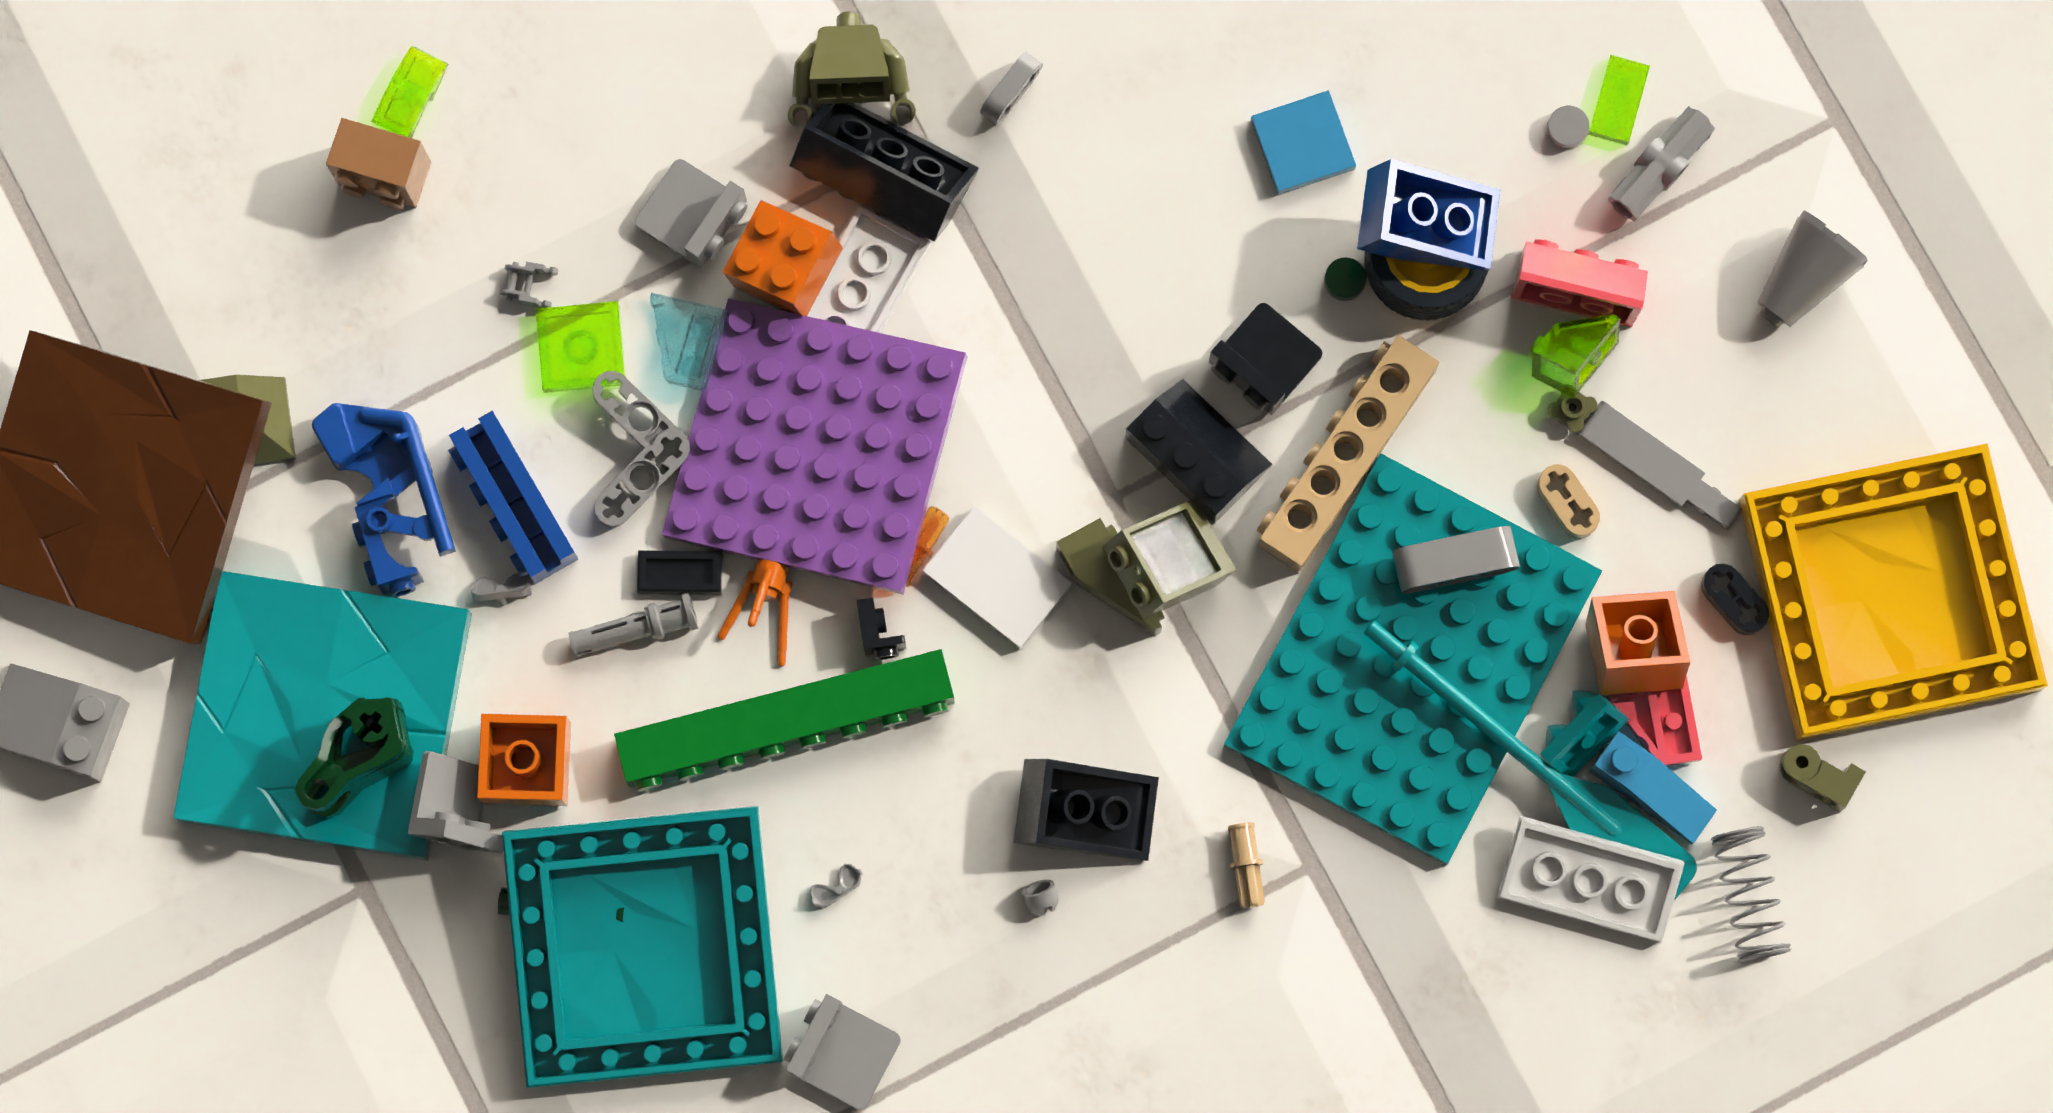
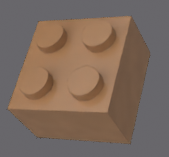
(378, 164)

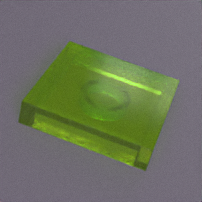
(579, 345)

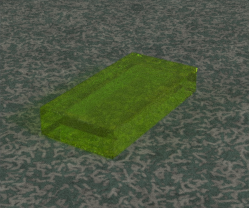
(1619, 100)

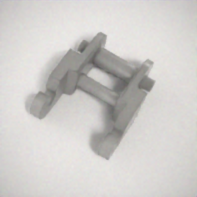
(530, 269)

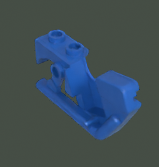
(392, 455)

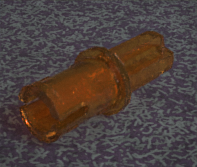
(932, 527)

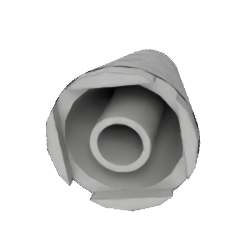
(1807, 270)

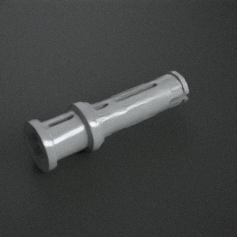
(652, 622)

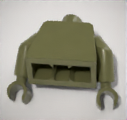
(849, 67)

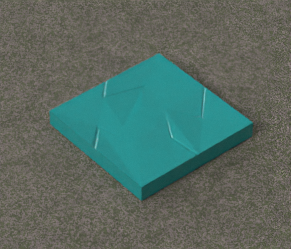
(274, 679)
(672, 984)

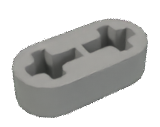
(1011, 88)

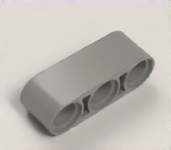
(1456, 559)

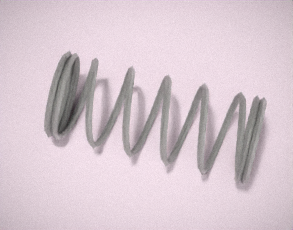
(1738, 838)

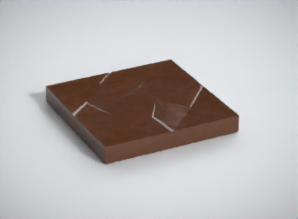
(122, 485)

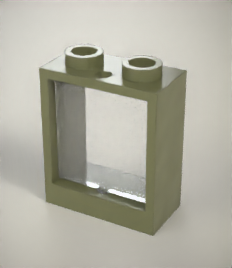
(1168, 558)

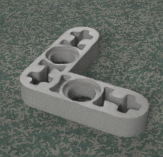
(647, 439)

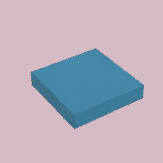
(1303, 142)

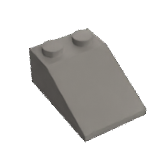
(59, 721)

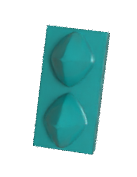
(1593, 726)

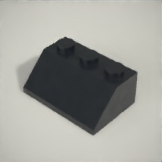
(1197, 449)

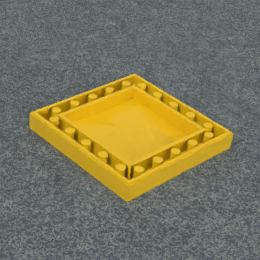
(1892, 592)

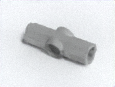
(1661, 163)

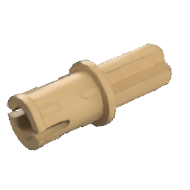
(1246, 865)

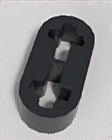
(1726, 605)

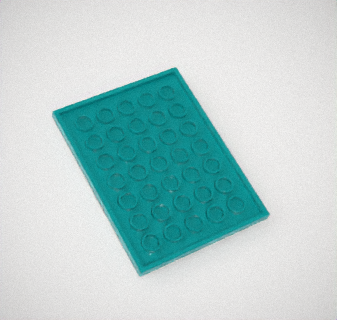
(1379, 737)

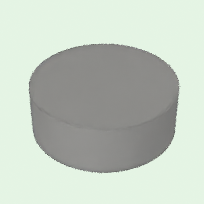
(1568, 127)

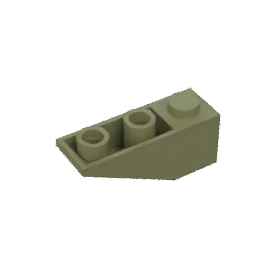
(1092, 572)

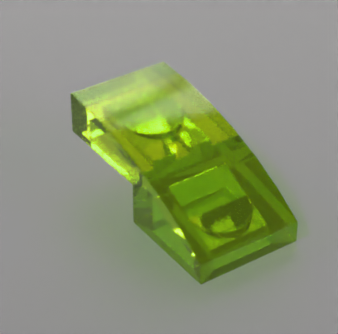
(409, 92)

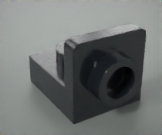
(872, 624)

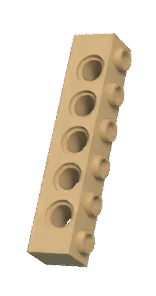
(1414, 371)

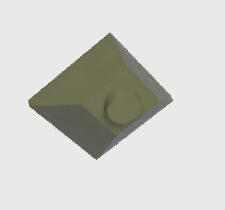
(277, 438)

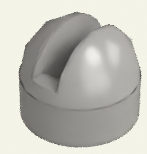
(1040, 896)

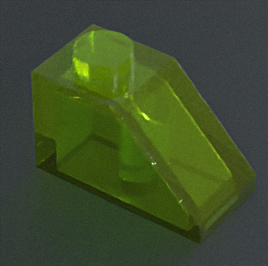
(1574, 352)

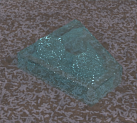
(688, 339)

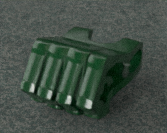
(351, 773)

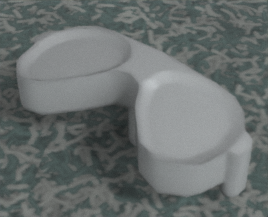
(513, 587)
(824, 896)

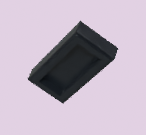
(680, 572)

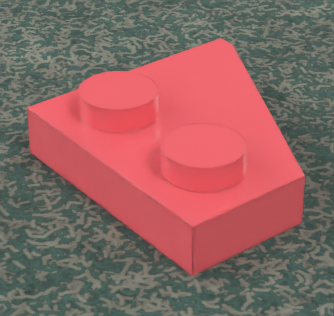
(1662, 723)

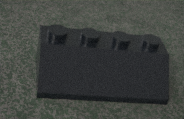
(883, 167)

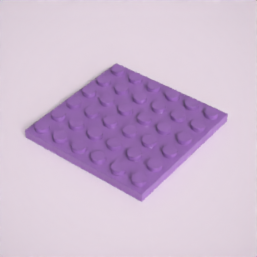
(816, 446)

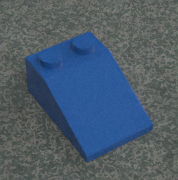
(1428, 217)

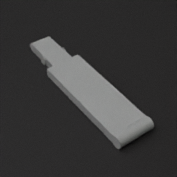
(1656, 464)

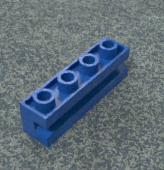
(513, 498)

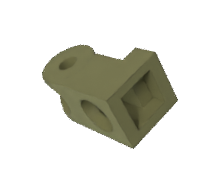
(1818, 778)

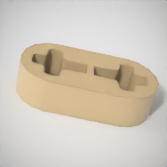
(1560, 507)

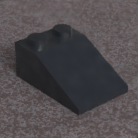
(1086, 809)

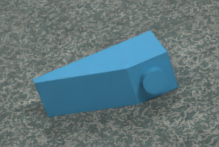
(1652, 787)

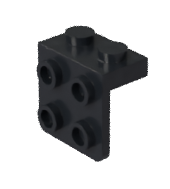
(1265, 358)

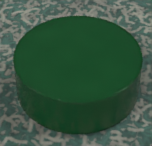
(1345, 279)

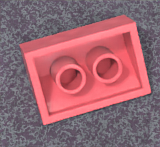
(1579, 282)

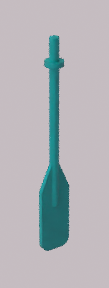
(1583, 804)

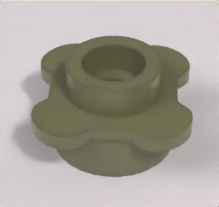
(1573, 420)

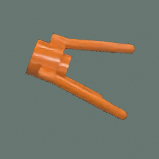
(766, 581)

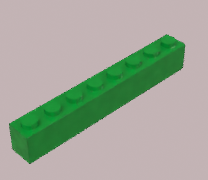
(785, 719)

